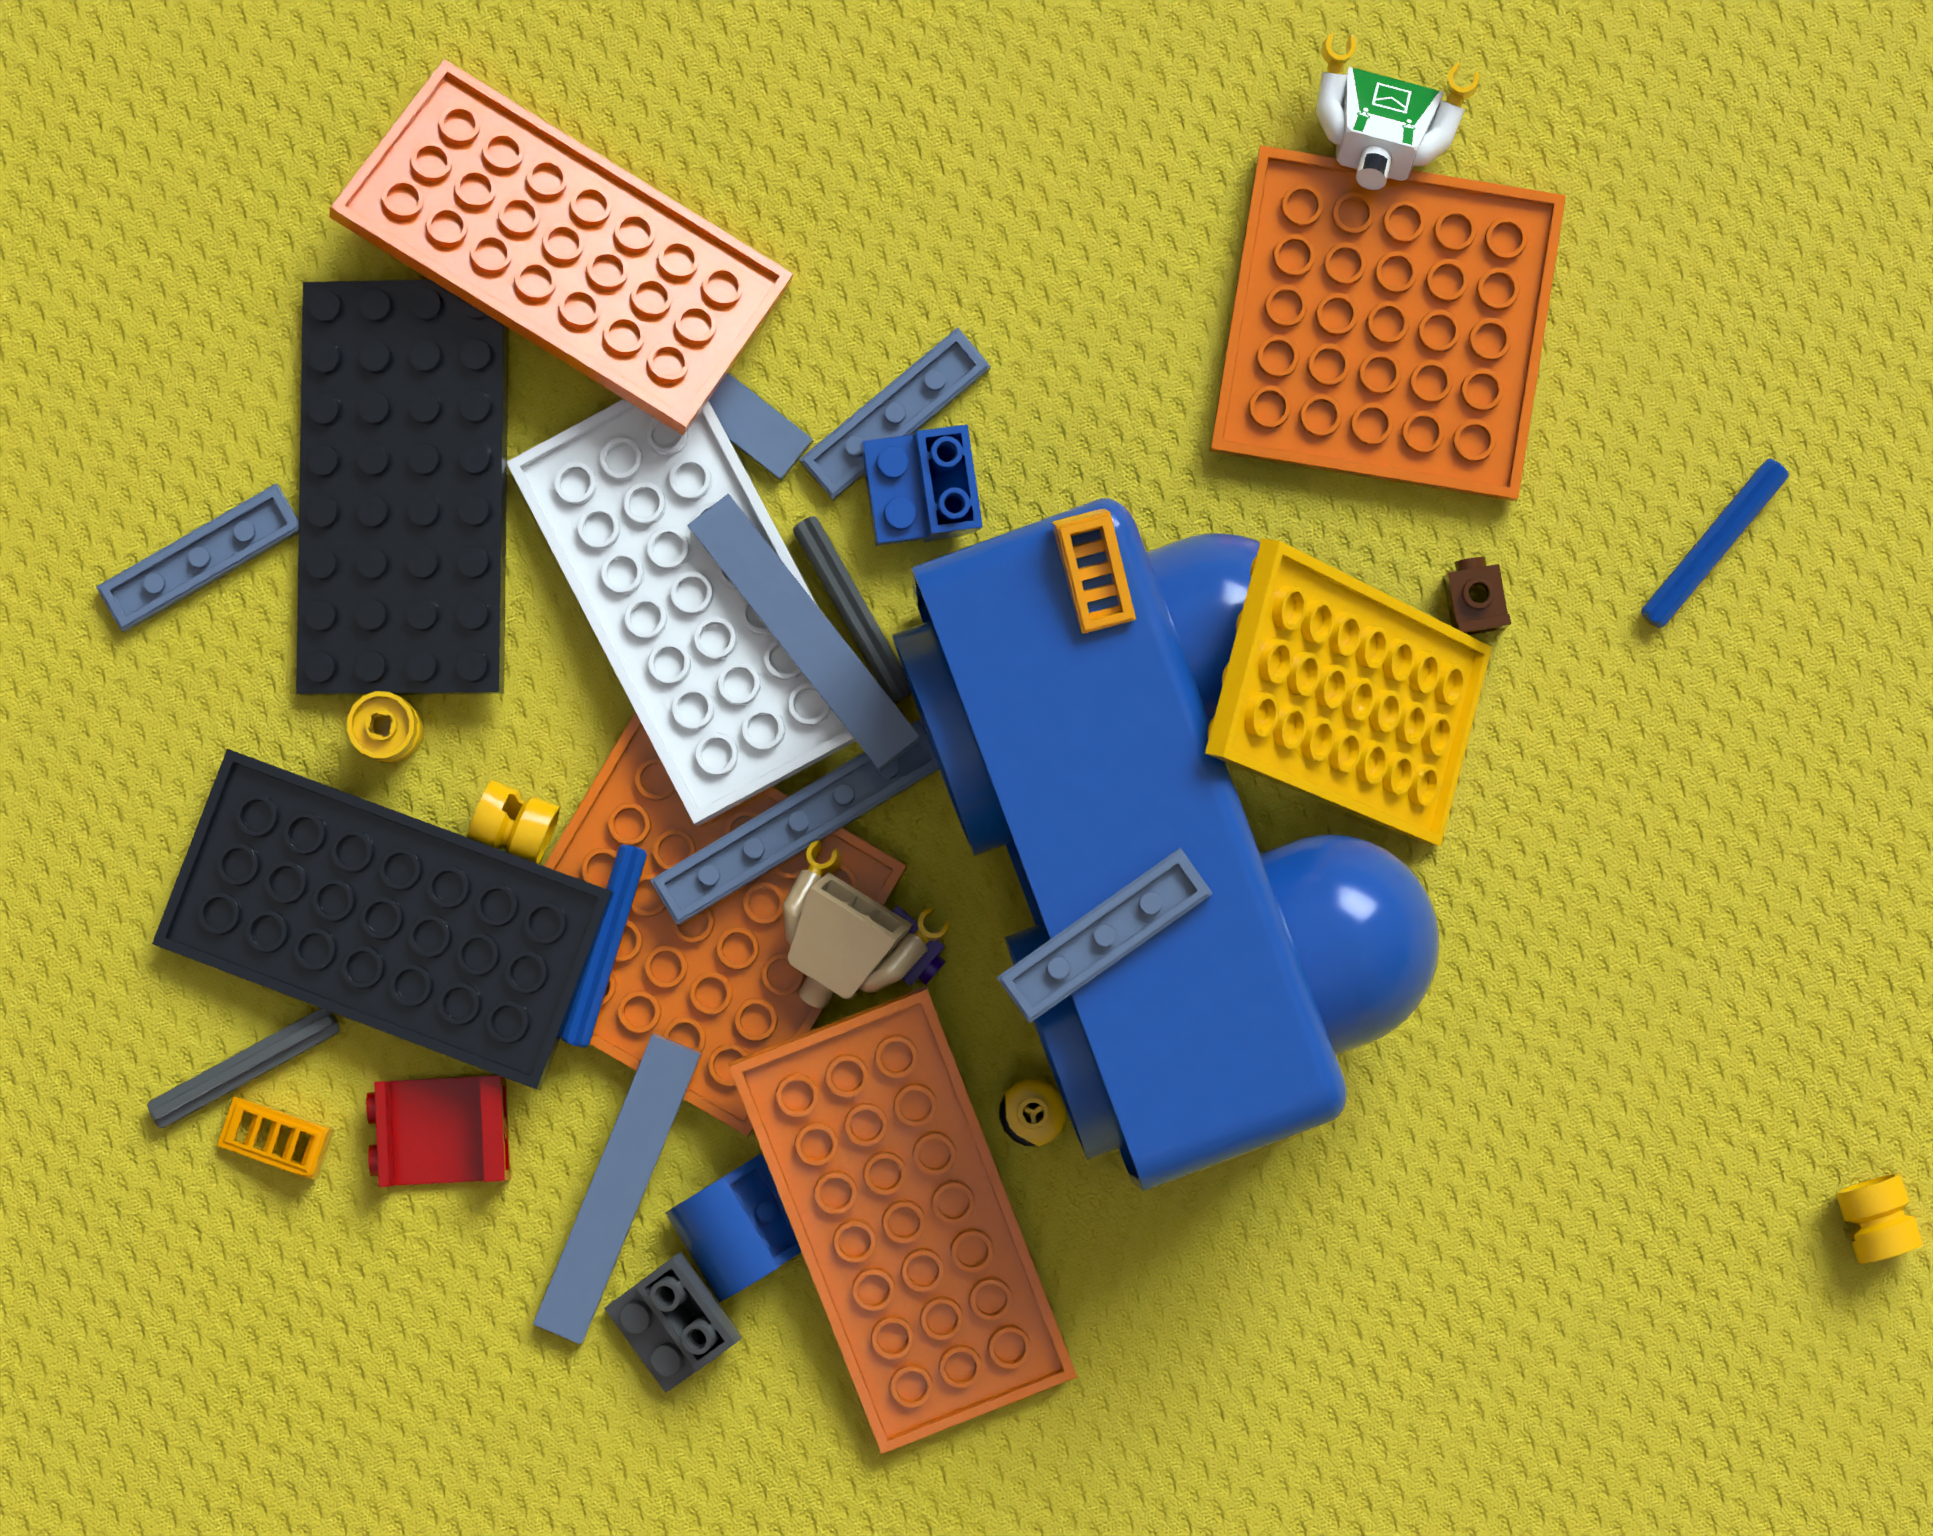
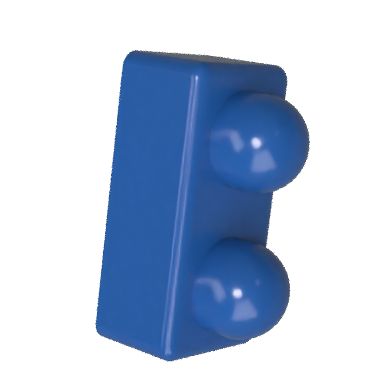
(1099, 771)

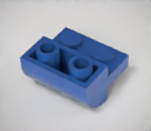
(922, 486)
(736, 1228)

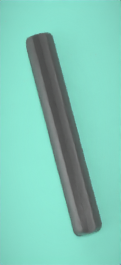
(852, 608)
(243, 1067)

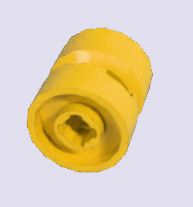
(384, 727)
(514, 824)
(1879, 1218)

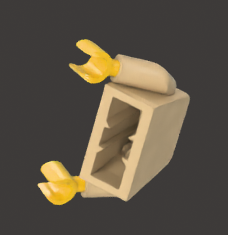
(845, 936)

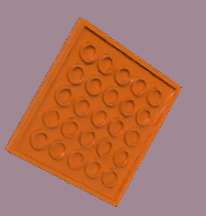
(1388, 325)
(724, 973)

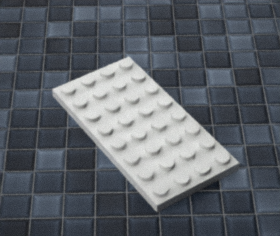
(682, 639)

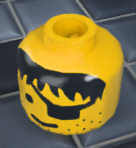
(1015, 1102)

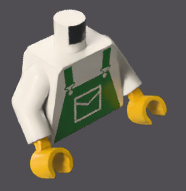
(1385, 122)

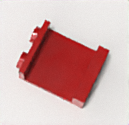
(439, 1130)

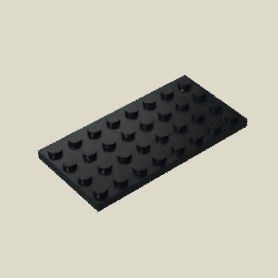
(401, 491)
(383, 919)

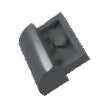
(673, 1322)

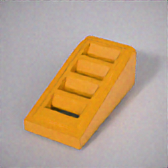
(1082, 523)
(314, 1151)

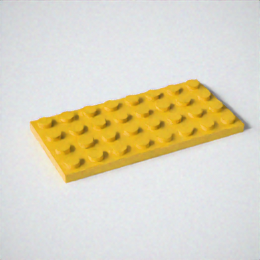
(1347, 694)

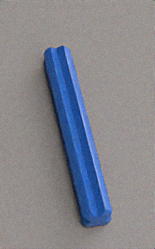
(1715, 543)
(591, 991)

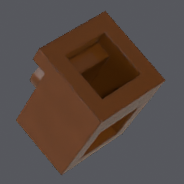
(1465, 613)

